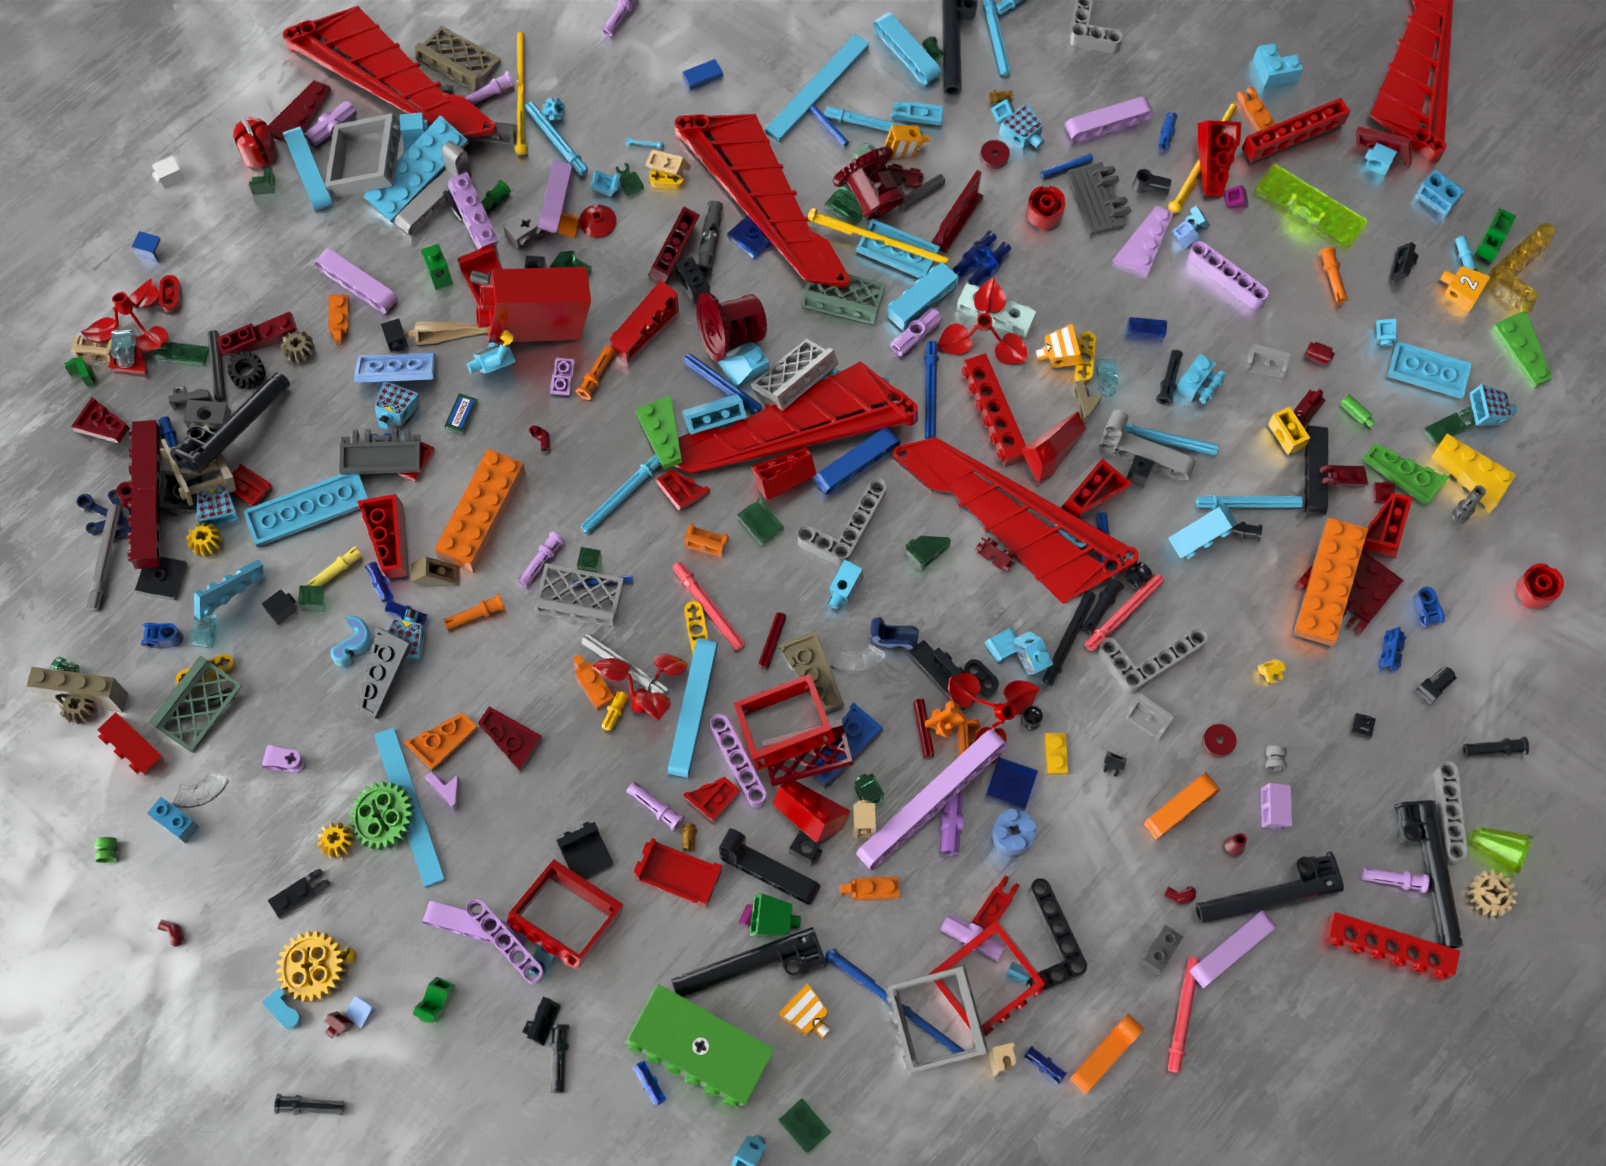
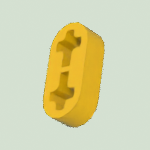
(665, 180)

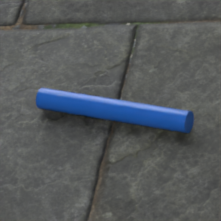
(824, 120)
(1067, 165)
(593, 582)

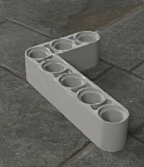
(1091, 36)
(432, 198)
(1127, 446)
(851, 528)
(1153, 663)

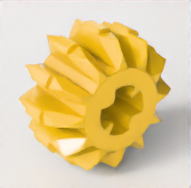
(204, 531)
(332, 834)

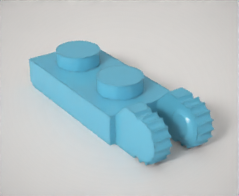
(918, 113)

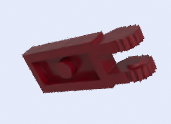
(1345, 475)

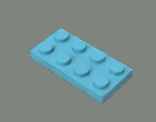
(895, 257)
(1429, 369)

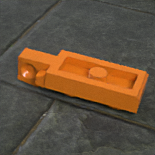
(338, 316)
(592, 683)
(872, 888)

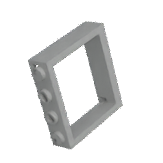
(387, 161)
(904, 1037)

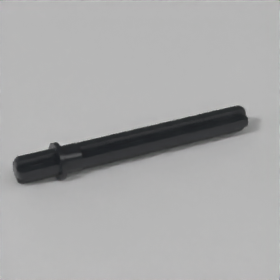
(1069, 638)

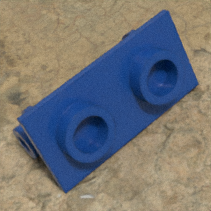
(1393, 641)

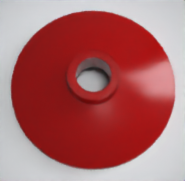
(597, 227)

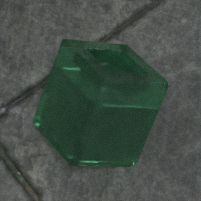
(263, 184)
(311, 598)

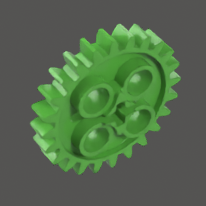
(397, 805)

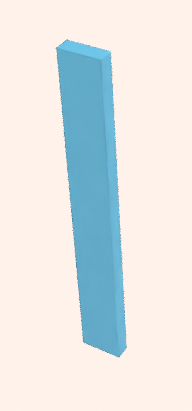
(817, 87)
(419, 836)

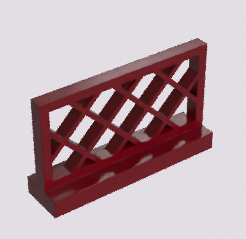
(959, 214)
(811, 769)

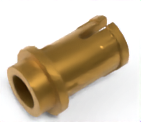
(999, 96)
(689, 837)

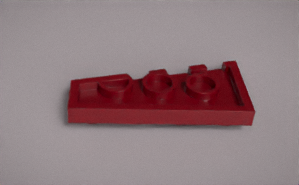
(301, 110)

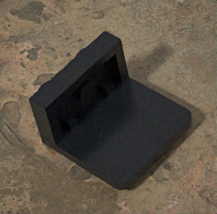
(584, 850)

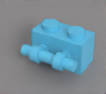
(1195, 378)

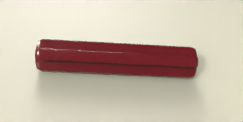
(772, 640)
(924, 732)

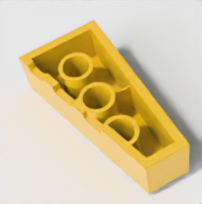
(1473, 470)

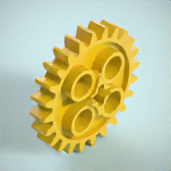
(292, 969)

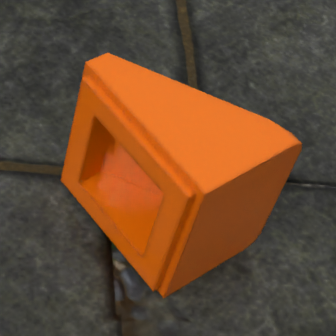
(568, 224)

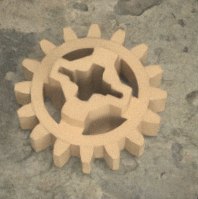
(1497, 886)

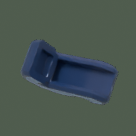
(893, 635)

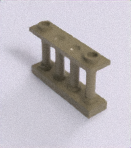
(218, 466)

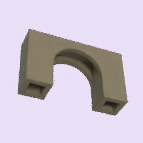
(52, 684)

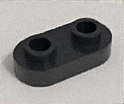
(984, 676)

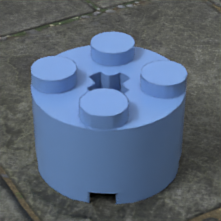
(1022, 840)

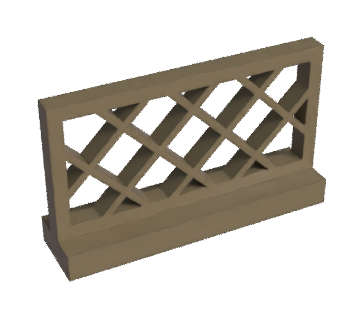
(449, 66)

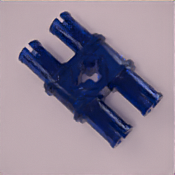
(982, 258)

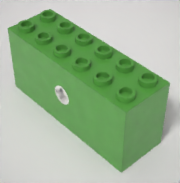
(728, 1056)

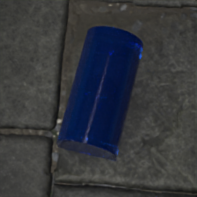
(1146, 327)

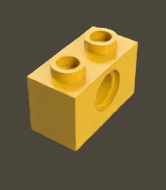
(1289, 431)

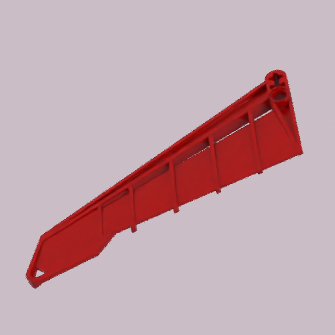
(371, 48)
(1406, 83)
(754, 160)
(829, 399)
(1047, 554)

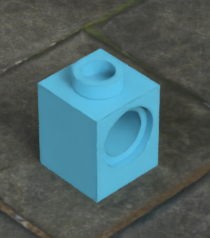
(1379, 158)

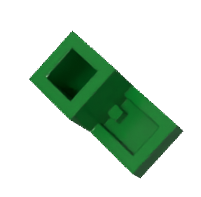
(435, 1001)

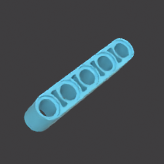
(907, 48)
(307, 168)

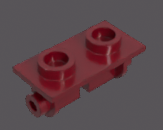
(911, 176)
(1309, 406)
(1002, 558)

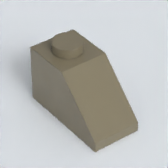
(434, 572)

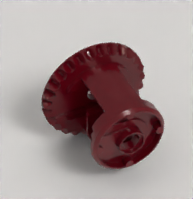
(873, 166)
(729, 323)

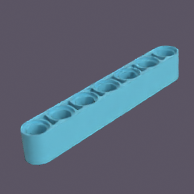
(692, 708)

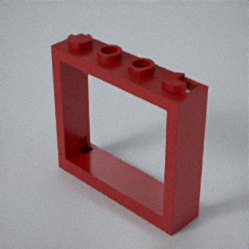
(792, 746)
(581, 888)
(1018, 1003)

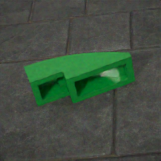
(1495, 235)

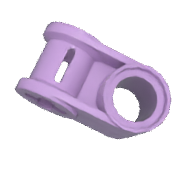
(280, 759)

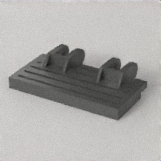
(1095, 201)
(380, 454)

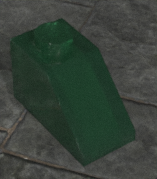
(925, 550)

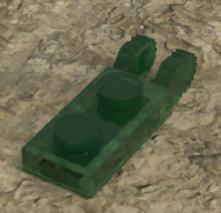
(182, 354)
(1450, 425)

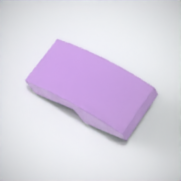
(563, 376)

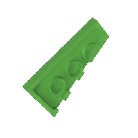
(1522, 343)
(660, 427)
(1412, 478)

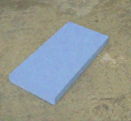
(395, 367)

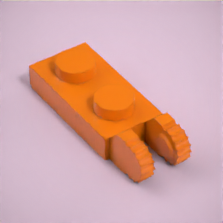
(1255, 109)

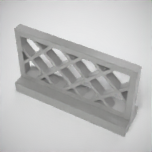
(800, 379)
(578, 611)

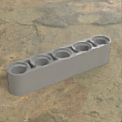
(1453, 803)

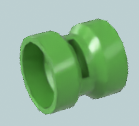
(105, 850)

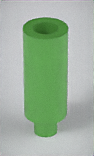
(1357, 411)

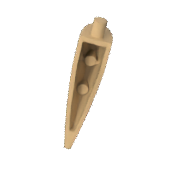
(438, 331)

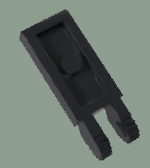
(297, 894)

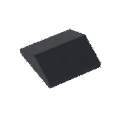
(170, 497)

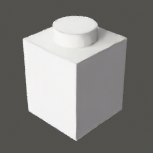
(167, 172)

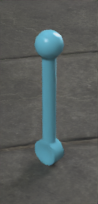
(629, 141)

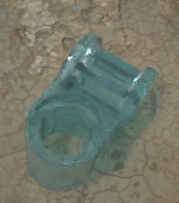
(123, 347)
(1107, 376)
(203, 631)

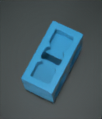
(1444, 193)
(173, 820)

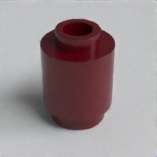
(1319, 353)

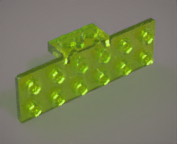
(1311, 205)

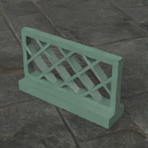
(840, 305)
(181, 692)

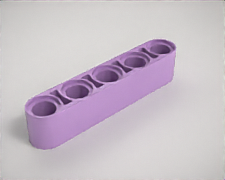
(1109, 119)
(554, 196)
(356, 280)
(1232, 282)
(737, 751)
(459, 922)
(500, 932)
(1233, 948)

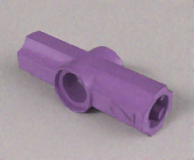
(952, 825)

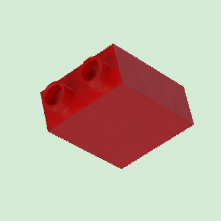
(535, 304)

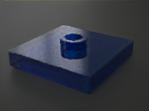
(749, 237)
(1011, 783)

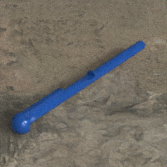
(834, 956)

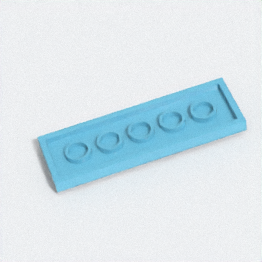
(415, 169)
(304, 508)

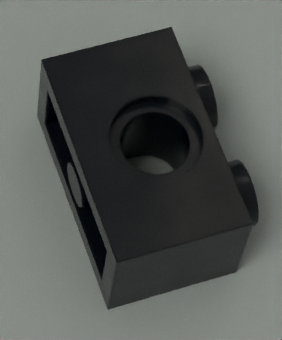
(692, 278)

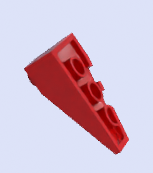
(1216, 149)
(1051, 448)

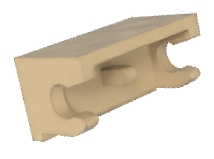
(667, 163)
(90, 350)
(1000, 1057)

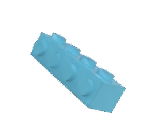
(922, 295)

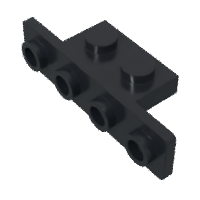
(936, 665)

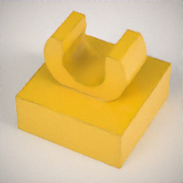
(1270, 668)

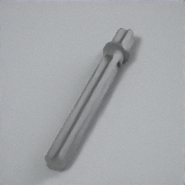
(103, 559)
(651, 683)

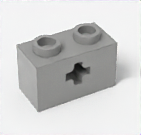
(523, 227)

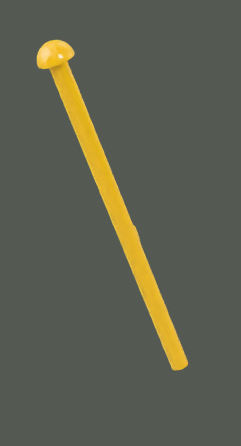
(520, 148)
(1176, 206)
(847, 228)

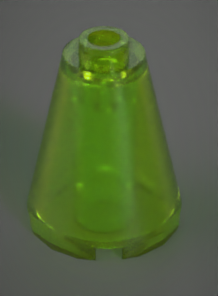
(1502, 846)

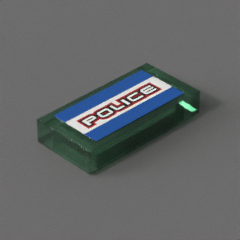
(461, 413)

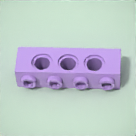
(472, 211)

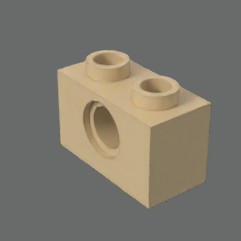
(863, 819)

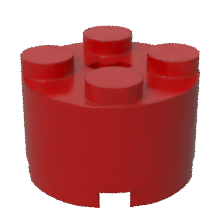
(1045, 207)
(1539, 586)

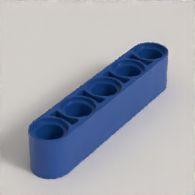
(857, 460)

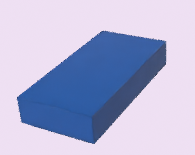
(702, 73)

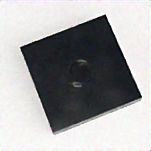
(162, 580)

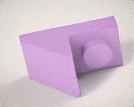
(449, 792)

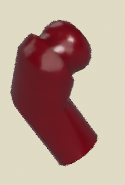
(542, 436)
(174, 930)

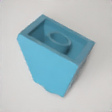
(744, 364)

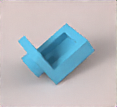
(605, 183)
(1386, 332)

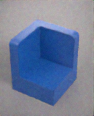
(146, 245)

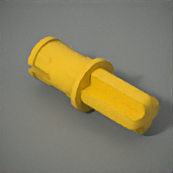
(615, 710)

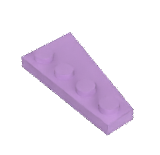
(1144, 243)

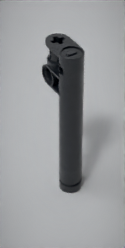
(952, 13)
(204, 446)
(1423, 822)
(1320, 880)
(799, 948)

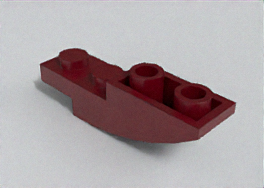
(257, 337)

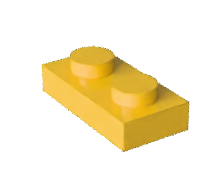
(1056, 754)

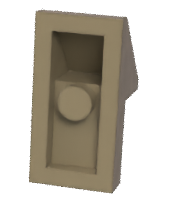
(1085, 404)

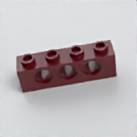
(673, 245)

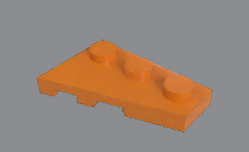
(440, 742)

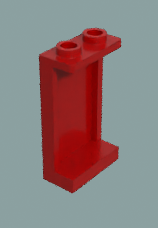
(482, 261)
(677, 873)

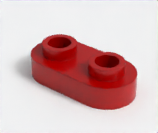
(168, 294)

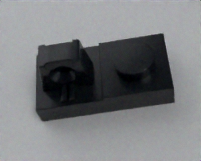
(1404, 260)
(545, 1016)

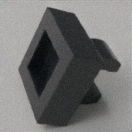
(1362, 726)
(1115, 761)

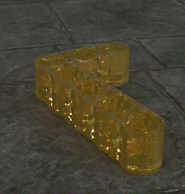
(1503, 275)

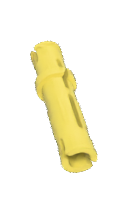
(341, 564)

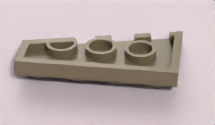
(809, 658)

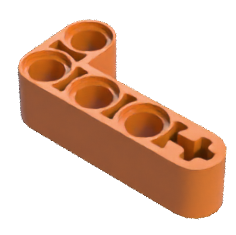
(1181, 805)
(1107, 1053)

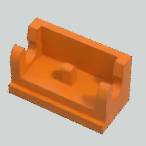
(705, 541)
(966, 734)

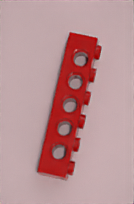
(1295, 130)
(996, 400)
(1446, 957)

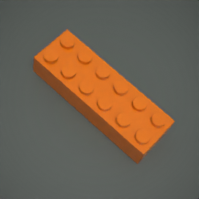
(480, 510)
(1330, 581)

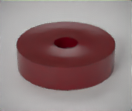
(994, 161)
(1213, 747)

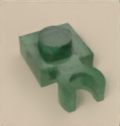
(629, 181)

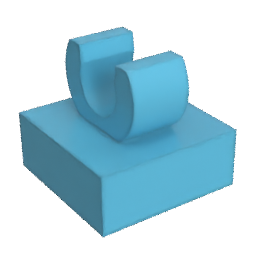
(1198, 216)

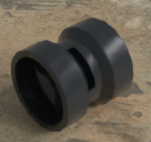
(1138, 575)
(1032, 714)

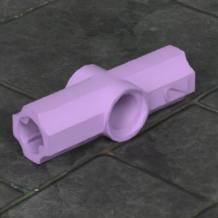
(326, 123)
(908, 338)
(966, 932)

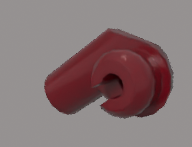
(1181, 897)

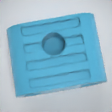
(1002, 645)

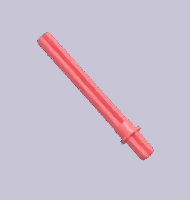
(708, 605)
(1124, 612)
(1183, 1018)

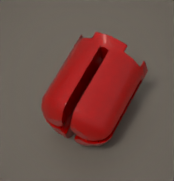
(250, 144)

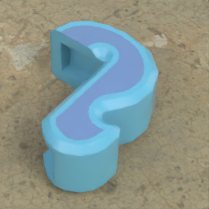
(353, 645)

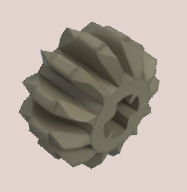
(297, 346)
(75, 714)

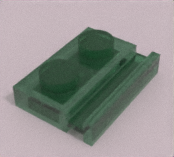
(845, 205)
(760, 522)
(804, 1126)

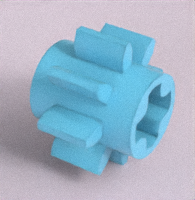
(554, 109)

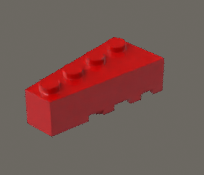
(645, 321)
(387, 531)

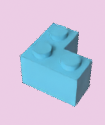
(1276, 70)
(411, 128)

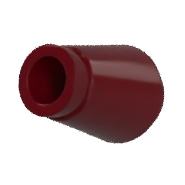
(1233, 846)

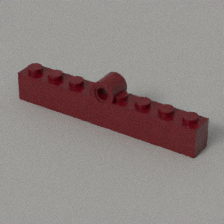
(142, 494)

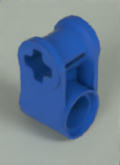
(1430, 610)
(157, 635)

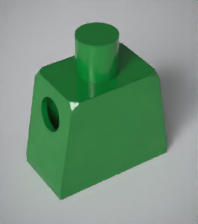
(435, 261)
(772, 917)

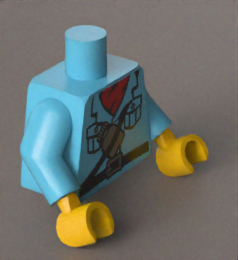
(494, 356)

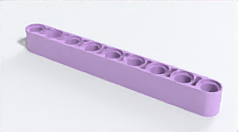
(931, 799)

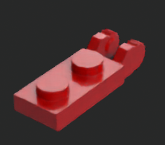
(995, 905)

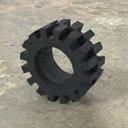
(245, 360)

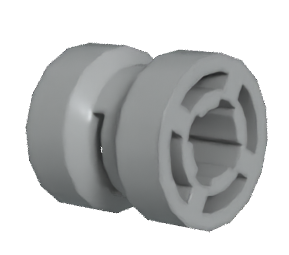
(1276, 758)

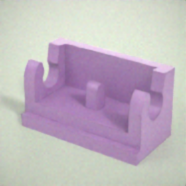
(1276, 806)

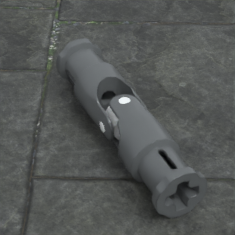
(710, 236)

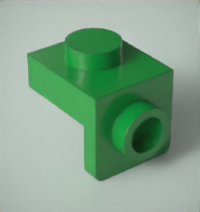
(79, 365)

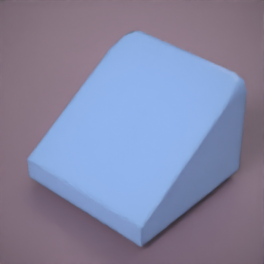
(1185, 234)
(359, 1012)

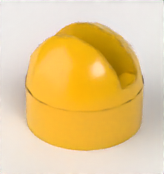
(351, 957)

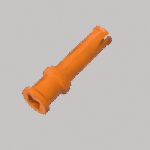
(1332, 267)
(591, 379)
(484, 609)

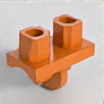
(945, 720)

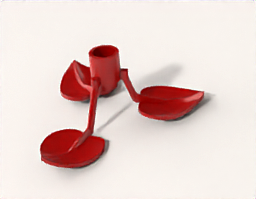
(144, 297)
(990, 299)
(1018, 693)
(643, 701)

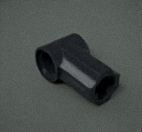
(1151, 183)
(1433, 687)

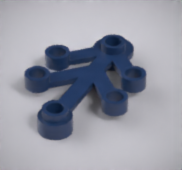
(84, 498)

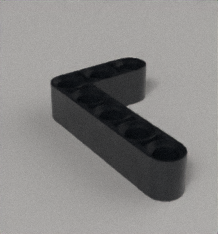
(737, 854)
(1057, 939)

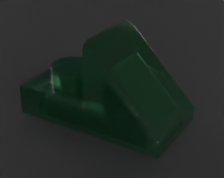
(568, 259)

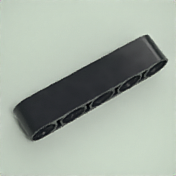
(1315, 457)

